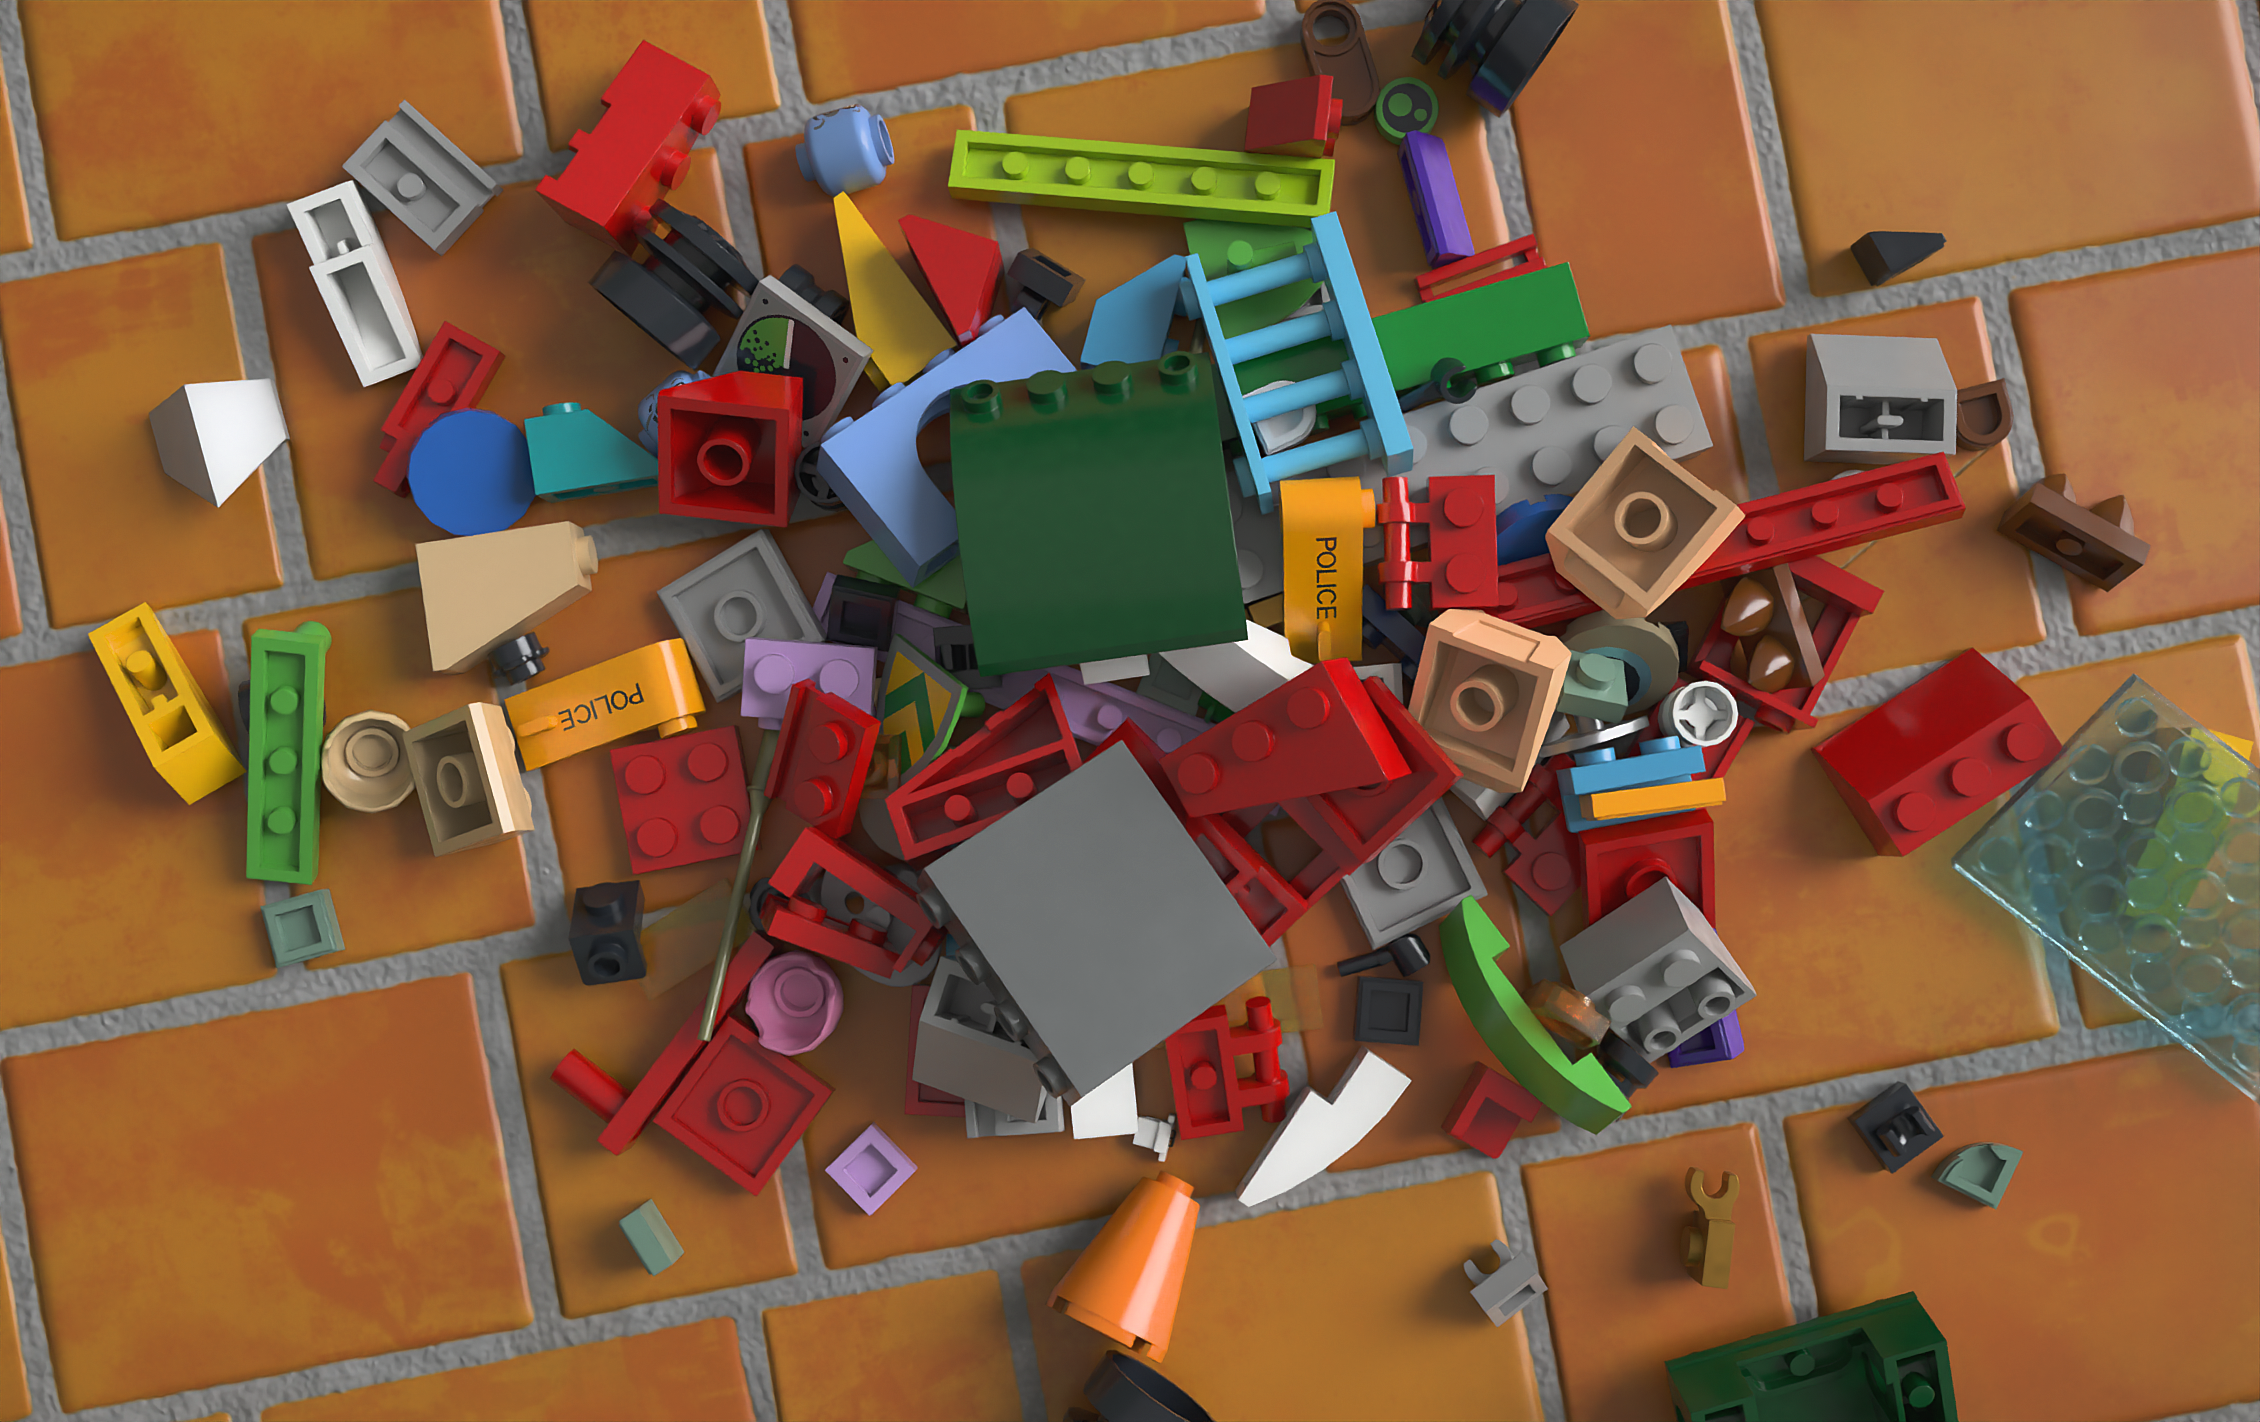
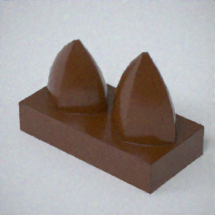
(2091, 543)
(1772, 629)

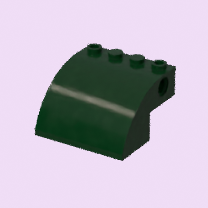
(1094, 514)
(1842, 1367)

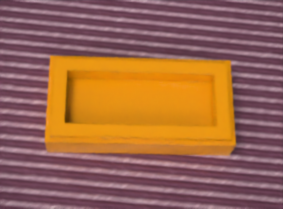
(1652, 799)

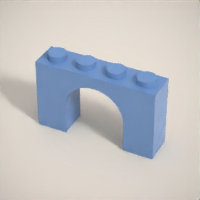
(876, 460)

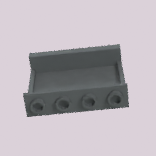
(1092, 923)

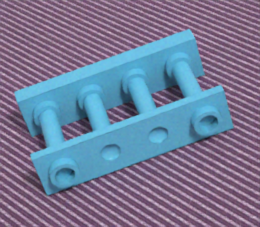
(1359, 377)

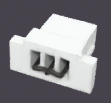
(1156, 1134)

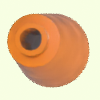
(1134, 1268)

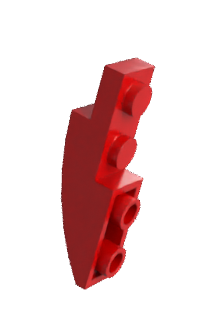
(1253, 882)

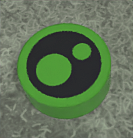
(1405, 107)

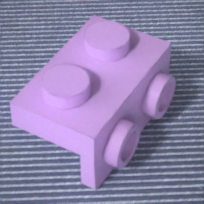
(778, 663)

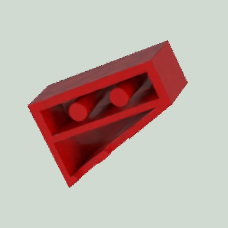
(635, 149)
(1288, 745)
(985, 776)

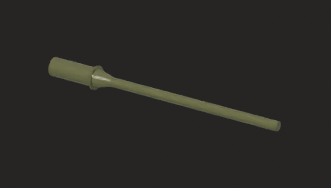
(759, 804)

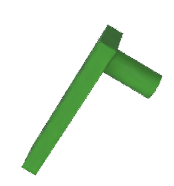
(286, 752)

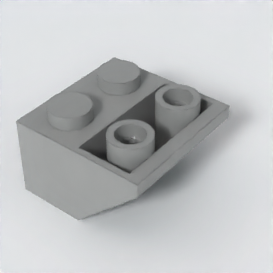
(1877, 399)
(1656, 970)
(969, 1052)

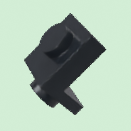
(608, 932)

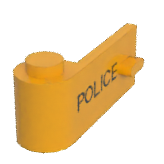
(1324, 565)
(606, 703)

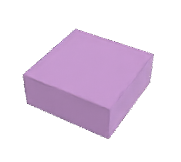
(871, 1169)

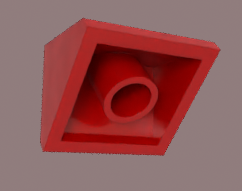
(959, 270)

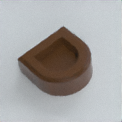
(1983, 415)

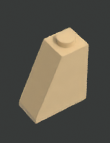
(499, 588)

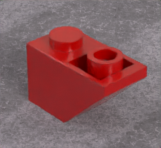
(1294, 118)

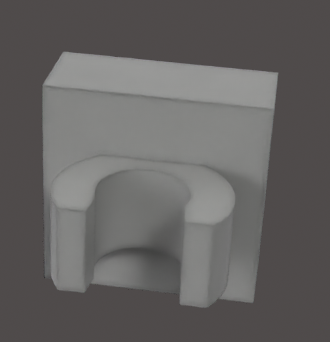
(1507, 1288)

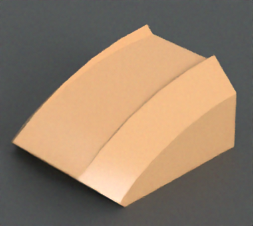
(1638, 529)
(1488, 694)

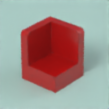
(1489, 1111)

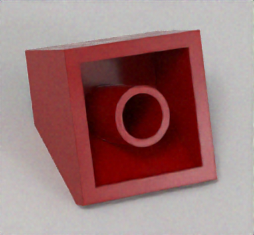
(731, 448)

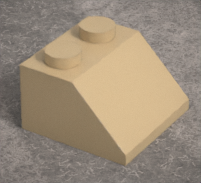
(468, 779)

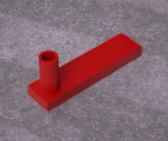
(632, 1112)

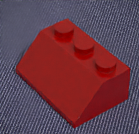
(1936, 753)

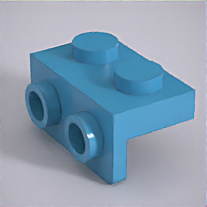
(1598, 771)

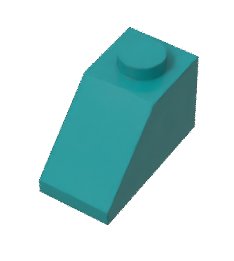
(583, 456)

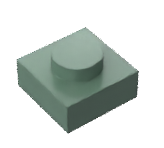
(1594, 688)

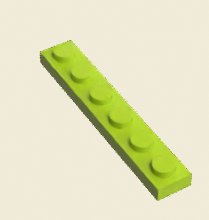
(1140, 178)

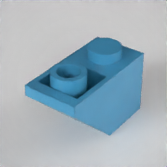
(1137, 317)

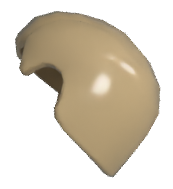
(367, 762)

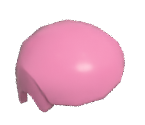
(795, 1002)

